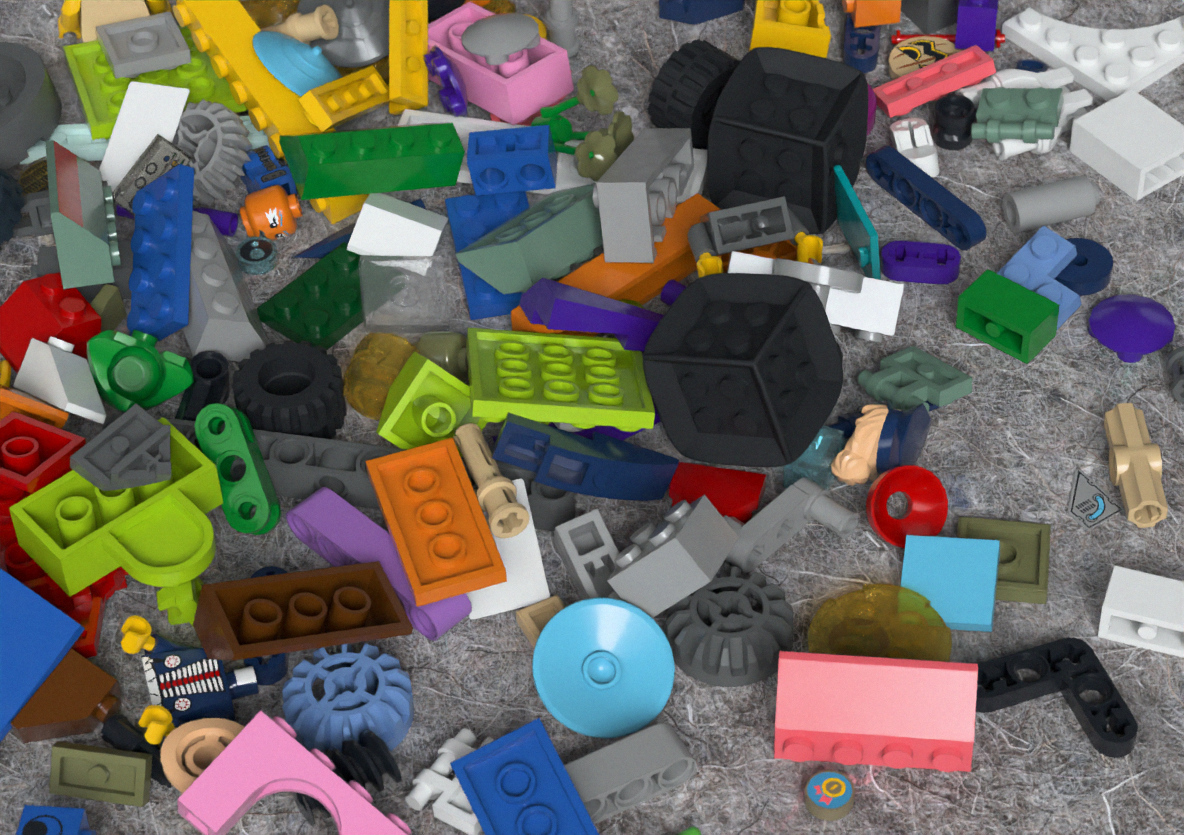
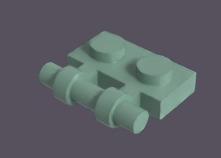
(1018, 114)
(920, 377)

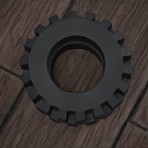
(689, 89)
(291, 390)

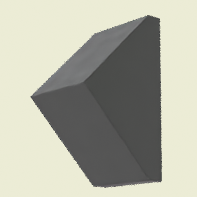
(931, 14)

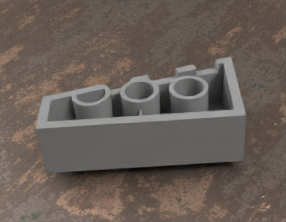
(642, 192)

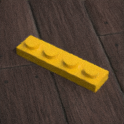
(345, 99)

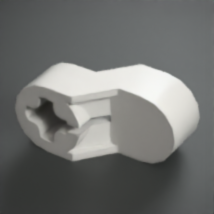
(914, 141)

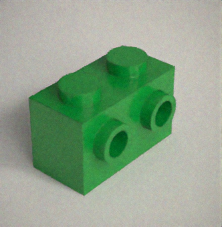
(1007, 316)

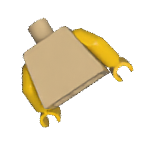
(85, 15)

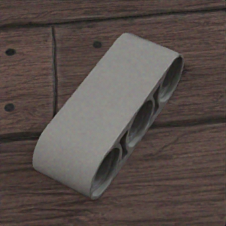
(631, 771)

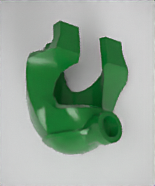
(134, 372)

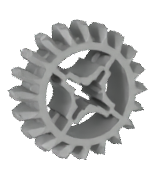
(217, 147)

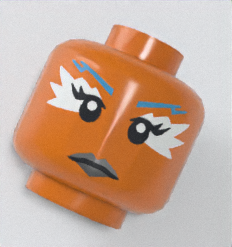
(270, 213)

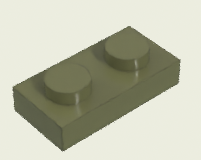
(100, 773)

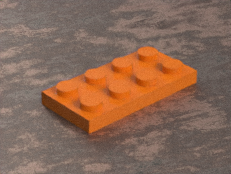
(435, 522)

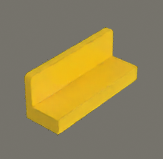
(406, 49)

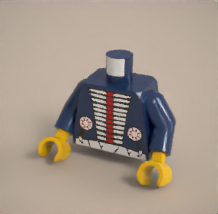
(182, 681)

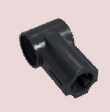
(209, 386)

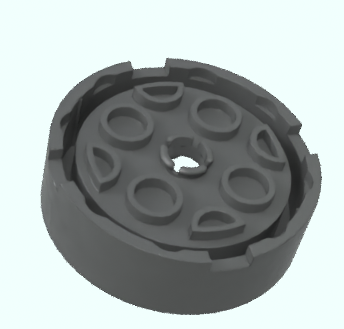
(27, 103)

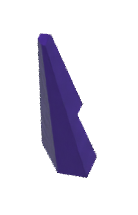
(575, 309)

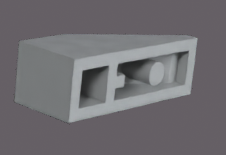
(588, 554)

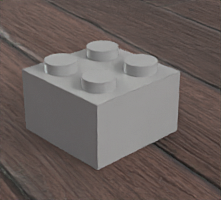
(673, 556)

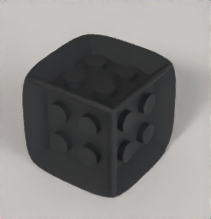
(783, 132)
(744, 369)

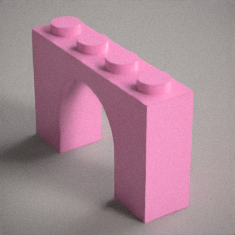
(271, 761)

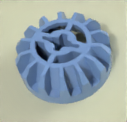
(349, 698)

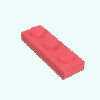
(934, 81)

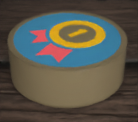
(829, 795)

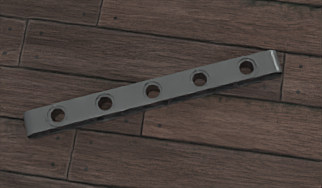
(306, 463)

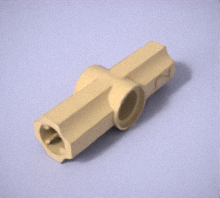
(1135, 465)

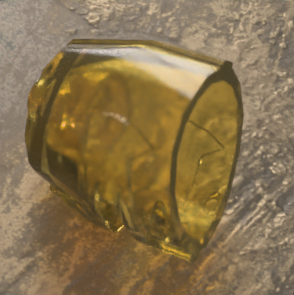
(373, 370)

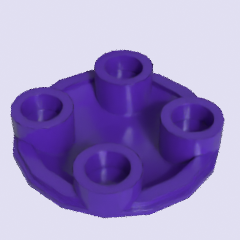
(453, 94)
(1131, 326)

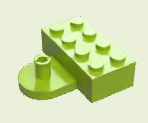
(147, 530)

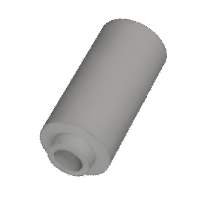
(1050, 203)

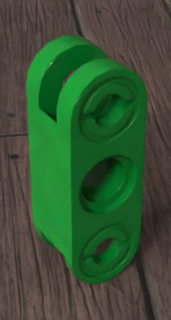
(255, 486)

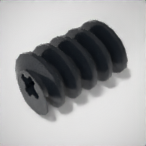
(355, 762)

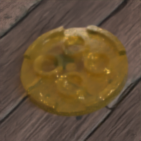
(880, 624)

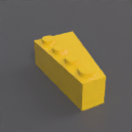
(791, 26)

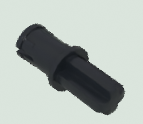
(125, 736)

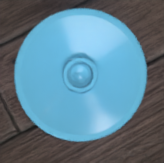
(293, 61)
(603, 667)

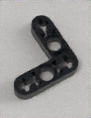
(1070, 681)

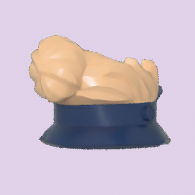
(882, 441)

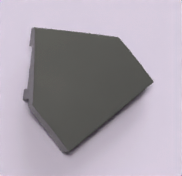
(126, 453)

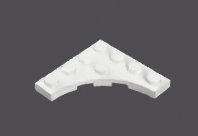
(1101, 59)

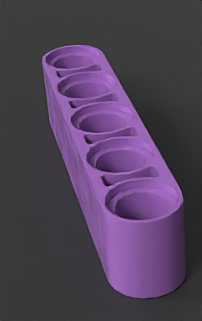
(349, 537)

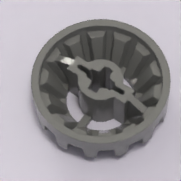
(725, 641)

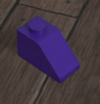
(976, 24)

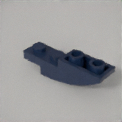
(583, 465)

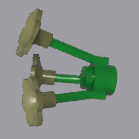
(600, 147)

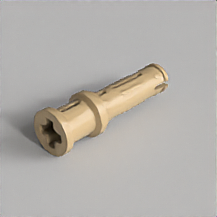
(310, 26)
(494, 492)

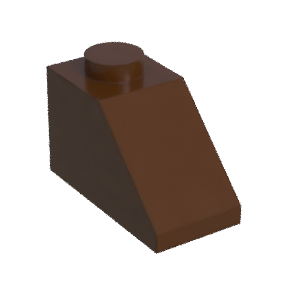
(68, 702)

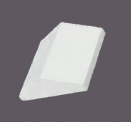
(396, 228)

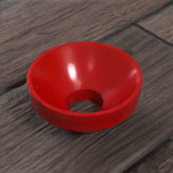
(925, 499)

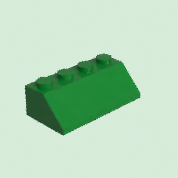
(373, 159)

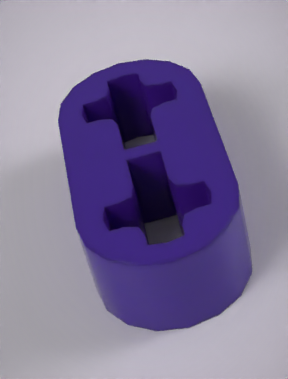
(920, 262)

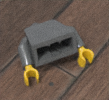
(749, 228)

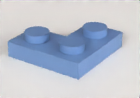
(1039, 264)

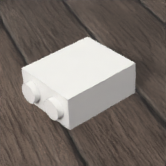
(1130, 144)

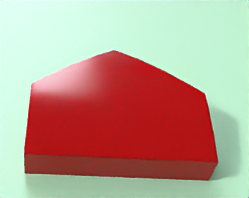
(729, 490)

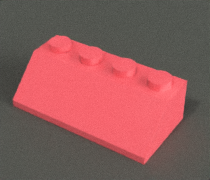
(875, 711)

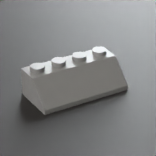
(219, 301)

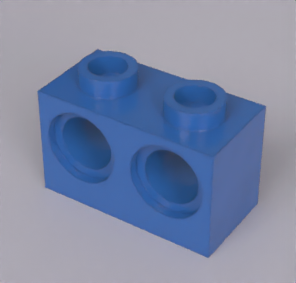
(512, 160)

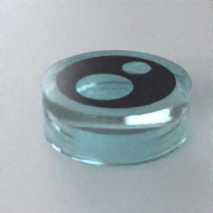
(257, 255)

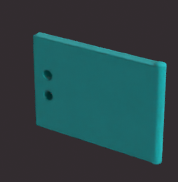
(856, 225)

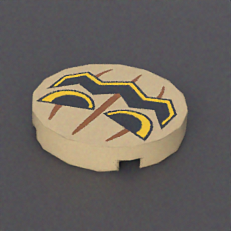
(918, 53)

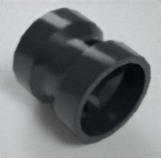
(953, 122)

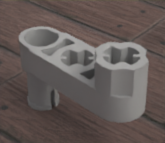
(783, 519)

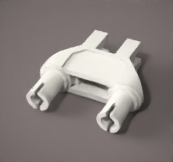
(1015, 78)

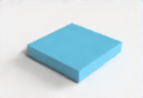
(955, 577)

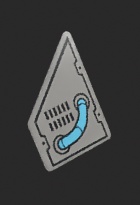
(1090, 503)

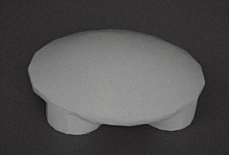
(501, 36)

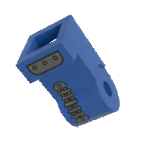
(266, 171)

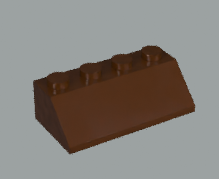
(298, 612)

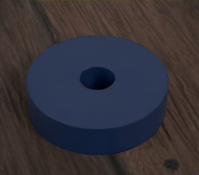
(1089, 269)

